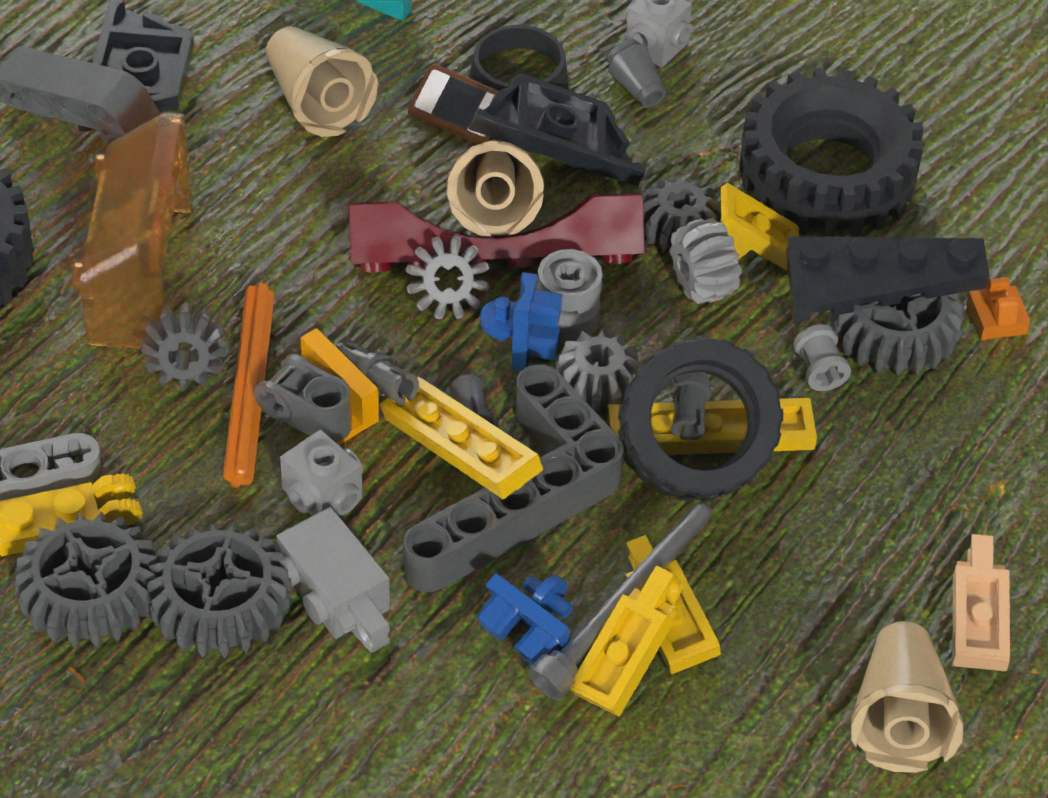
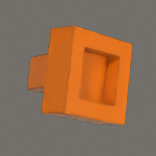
(998, 310)

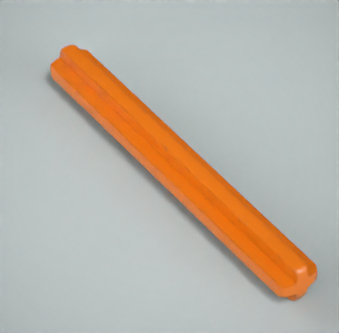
(250, 371)

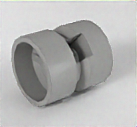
(580, 281)

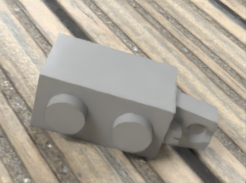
(337, 578)

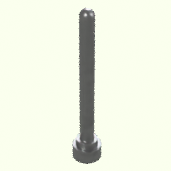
(556, 672)

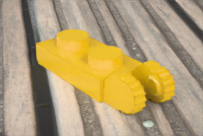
(26, 514)

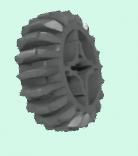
(901, 334)
(85, 579)
(229, 585)

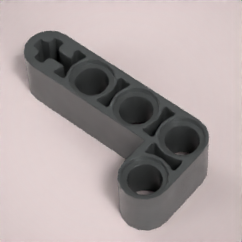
(75, 92)

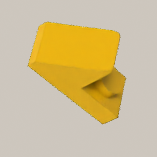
(755, 226)

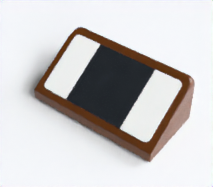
(451, 102)

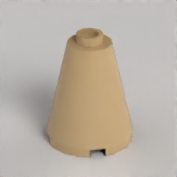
(321, 80)
(495, 188)
(906, 703)

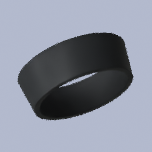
(518, 37)

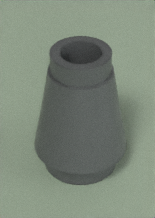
(635, 71)

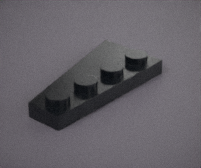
(864, 270)

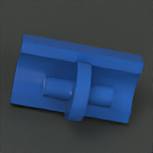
(530, 321)
(510, 606)

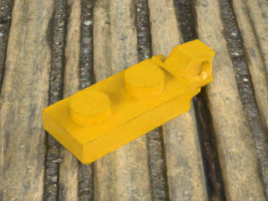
(691, 636)
(628, 643)

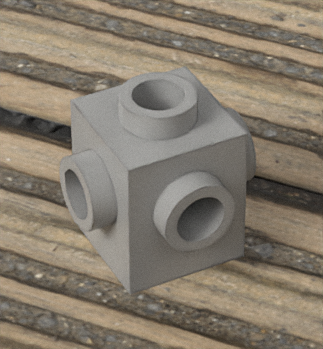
(660, 27)
(321, 476)

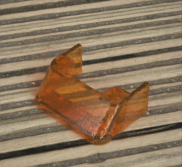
(138, 189)

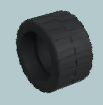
(747, 379)

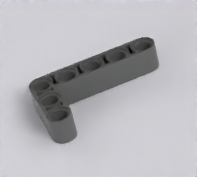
(578, 471)

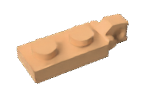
(981, 609)

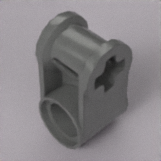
(308, 399)

